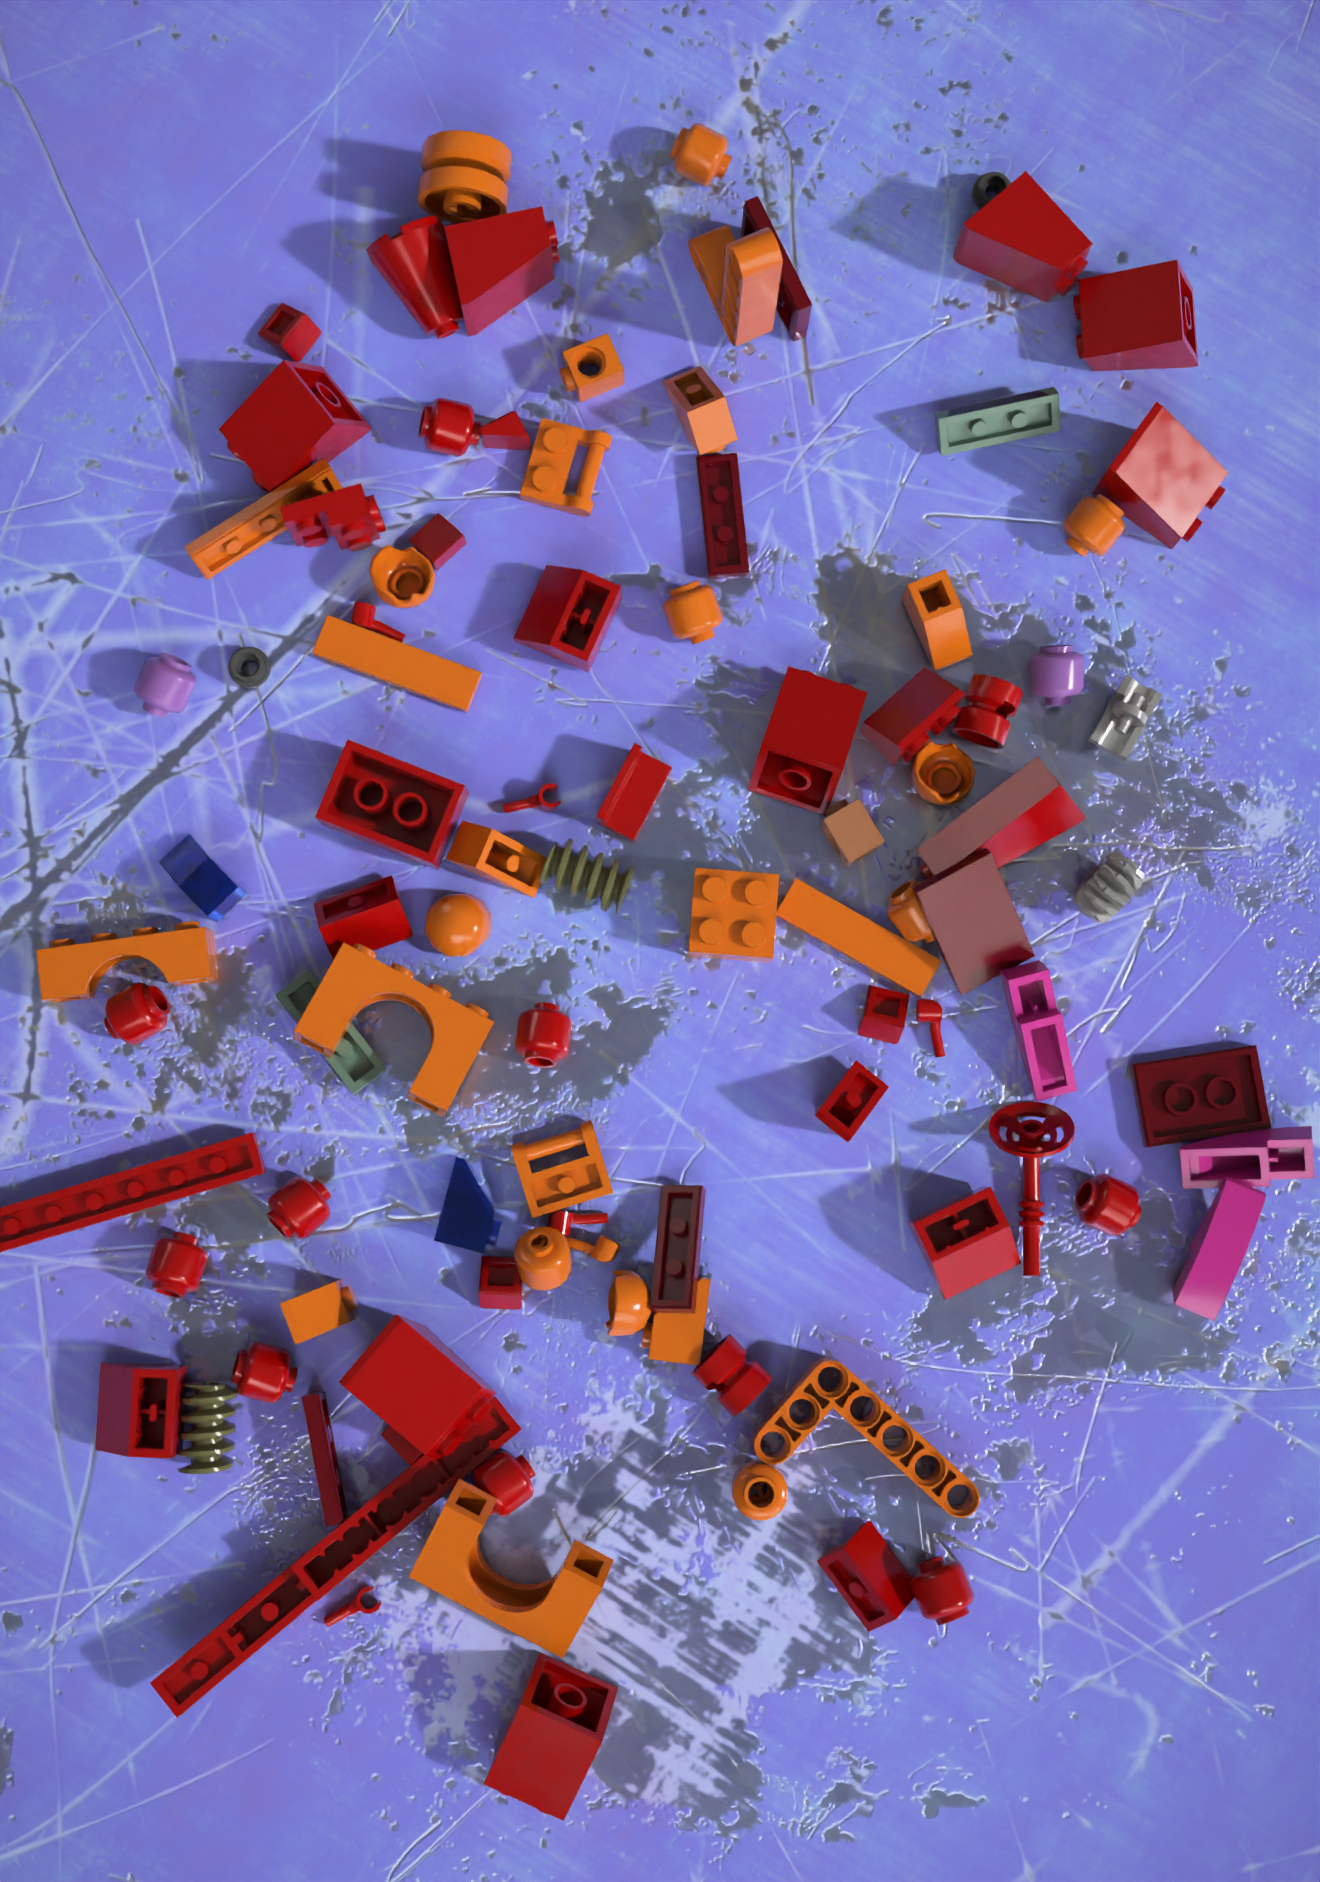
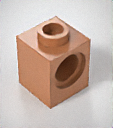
(851, 831)

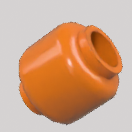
(700, 154)
(1093, 525)
(693, 612)
(907, 914)
(543, 1258)
(766, 1503)

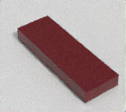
(722, 516)
(677, 1249)
(325, 1457)

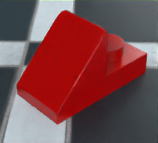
(851, 1101)

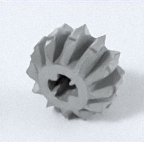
(1108, 887)

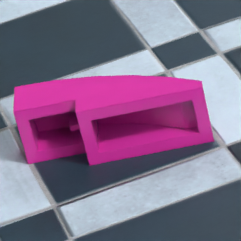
(1039, 1029)
(1249, 1158)
(1218, 1248)

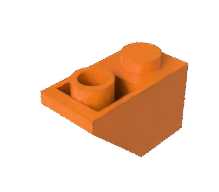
(938, 619)

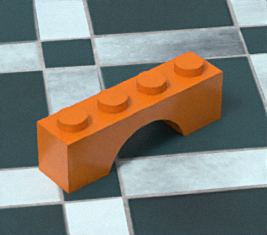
(75, 970)

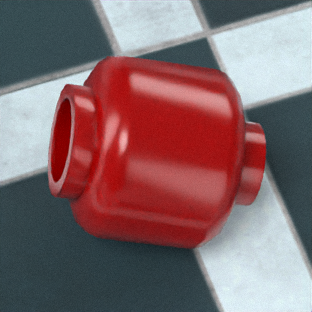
(449, 427)
(136, 1013)
(543, 1035)
(1108, 1204)
(299, 1207)
(176, 1265)
(263, 1372)
(506, 1480)
(942, 1590)

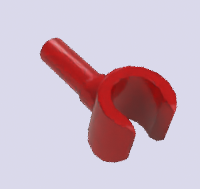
(363, 616)
(533, 801)
(931, 1012)
(563, 1220)
(352, 1608)

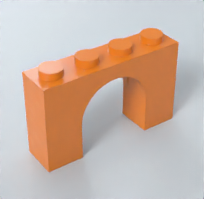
(360, 980)
(540, 1612)

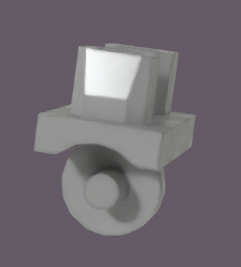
(1125, 717)

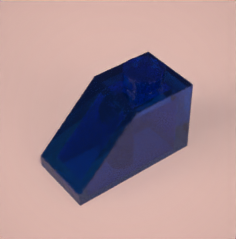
(202, 878)
(467, 1212)

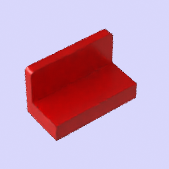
(633, 794)
(364, 916)
(869, 1577)

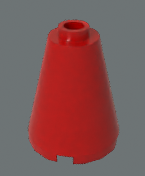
(421, 274)

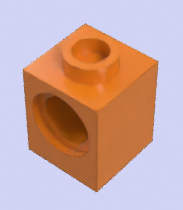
(597, 352)

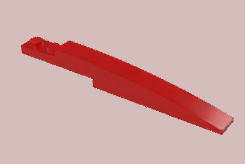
(329, 1562)

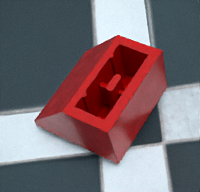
(569, 615)
(914, 711)
(965, 1241)
(141, 1409)

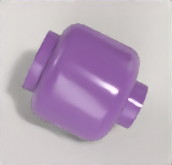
(1056, 674)
(165, 684)

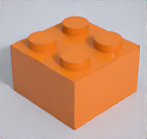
(733, 915)

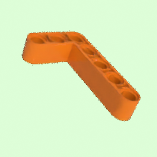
(740, 279)
(871, 1427)

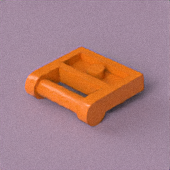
(552, 464)
(565, 1183)

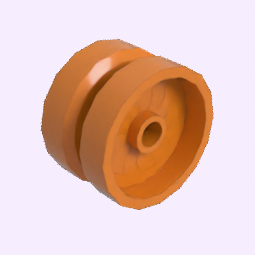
(464, 176)

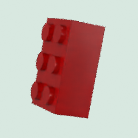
(392, 804)

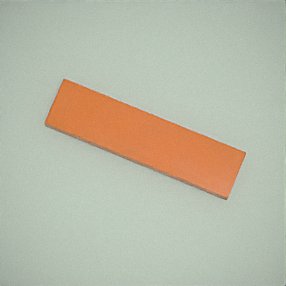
(258, 521)
(397, 663)
(858, 938)

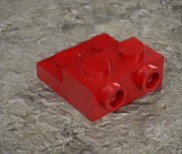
(341, 513)

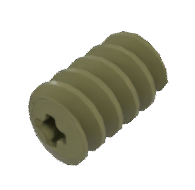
(587, 876)
(208, 1427)

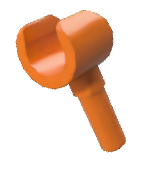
(603, 1251)

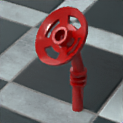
(1031, 1147)

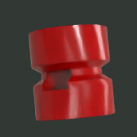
(989, 706)
(732, 1375)

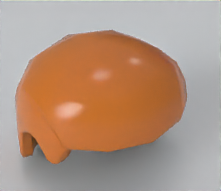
(402, 577)
(942, 773)
(457, 924)
(628, 1303)

